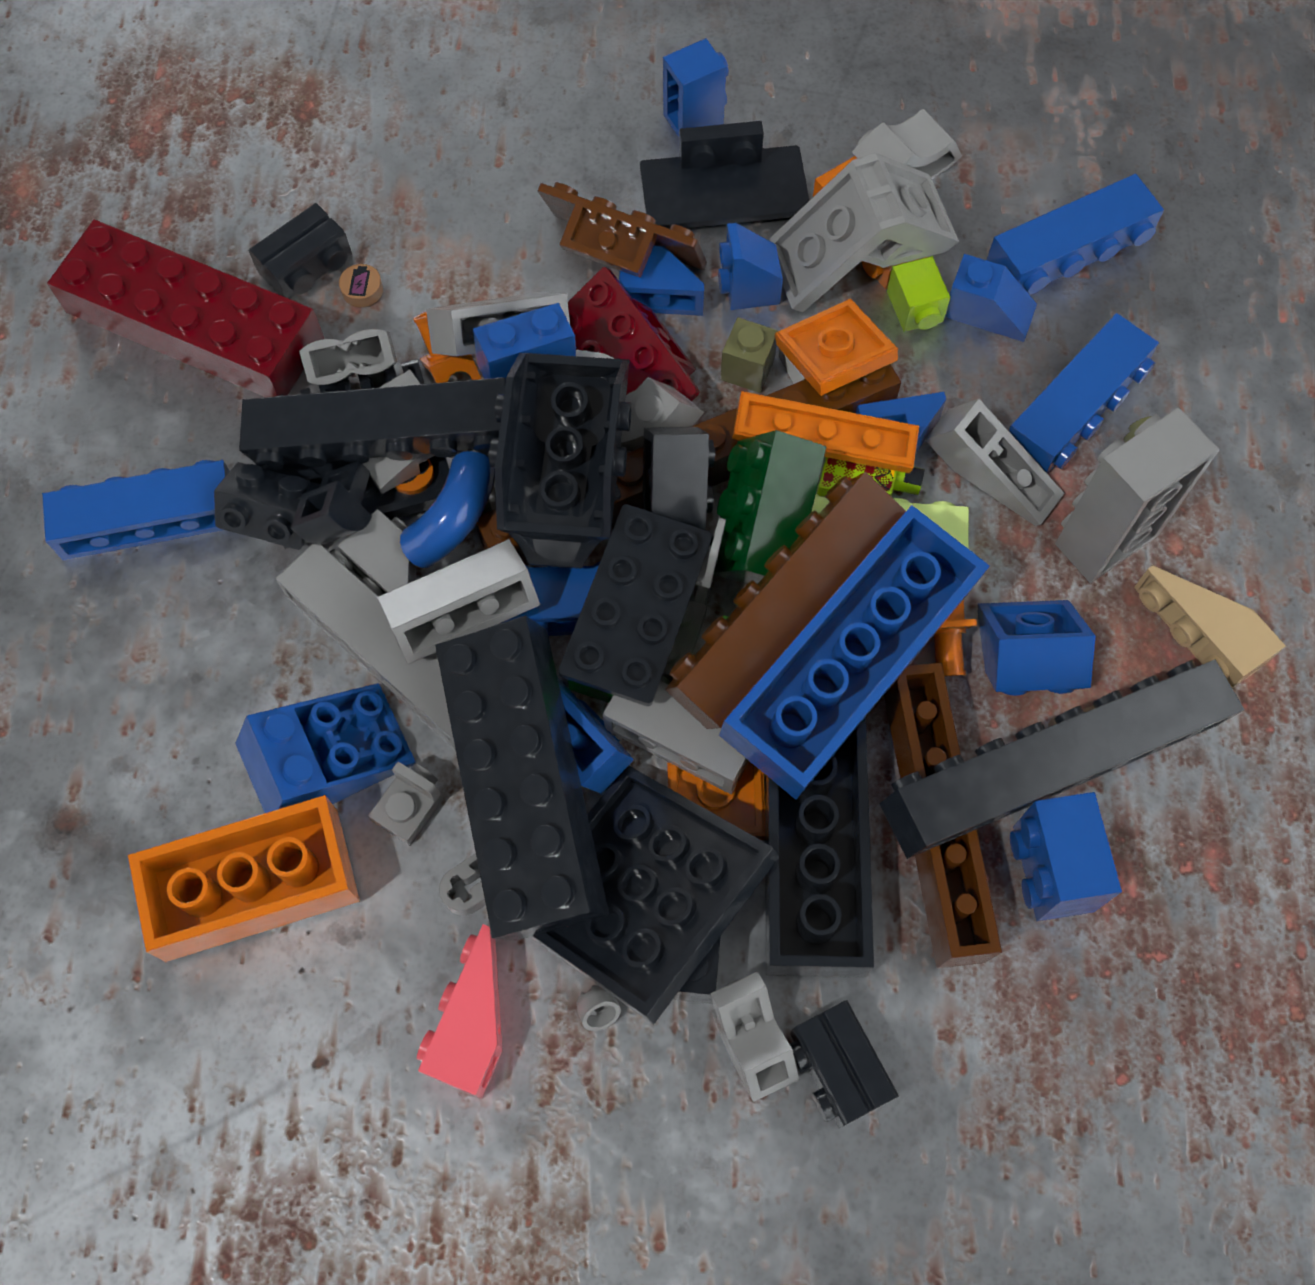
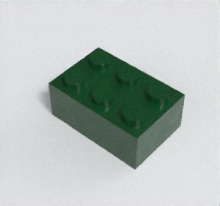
(765, 500)

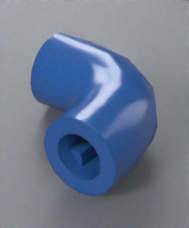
(453, 511)

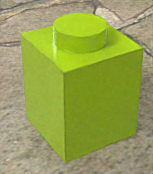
(918, 294)

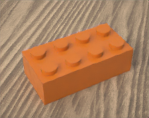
(242, 879)

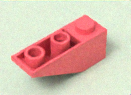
(469, 1032)

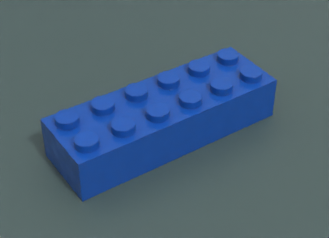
(852, 651)

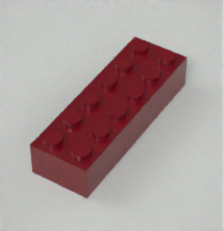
(185, 309)

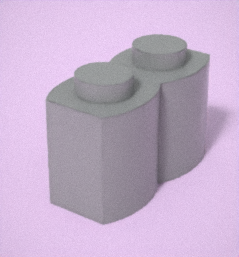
(360, 353)

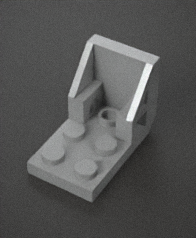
(866, 214)

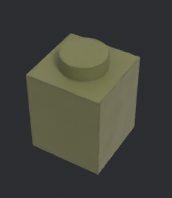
(748, 355)

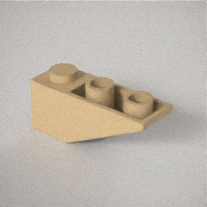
(1210, 624)

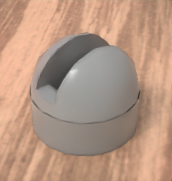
(602, 1017)

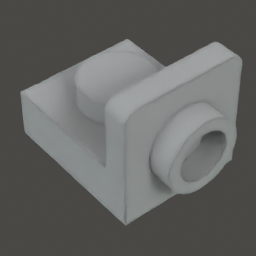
(407, 802)

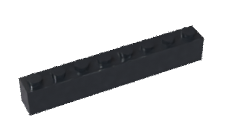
(1057, 758)

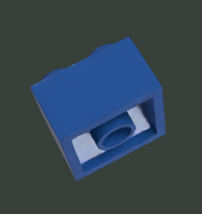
(1036, 646)

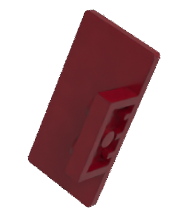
(623, 328)

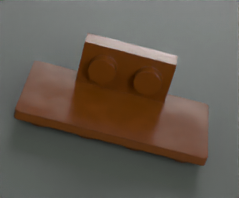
(614, 237)

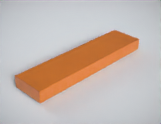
(845, 434)

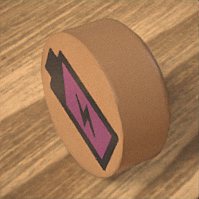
(361, 285)

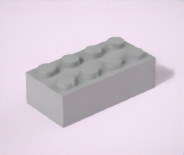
(1134, 492)

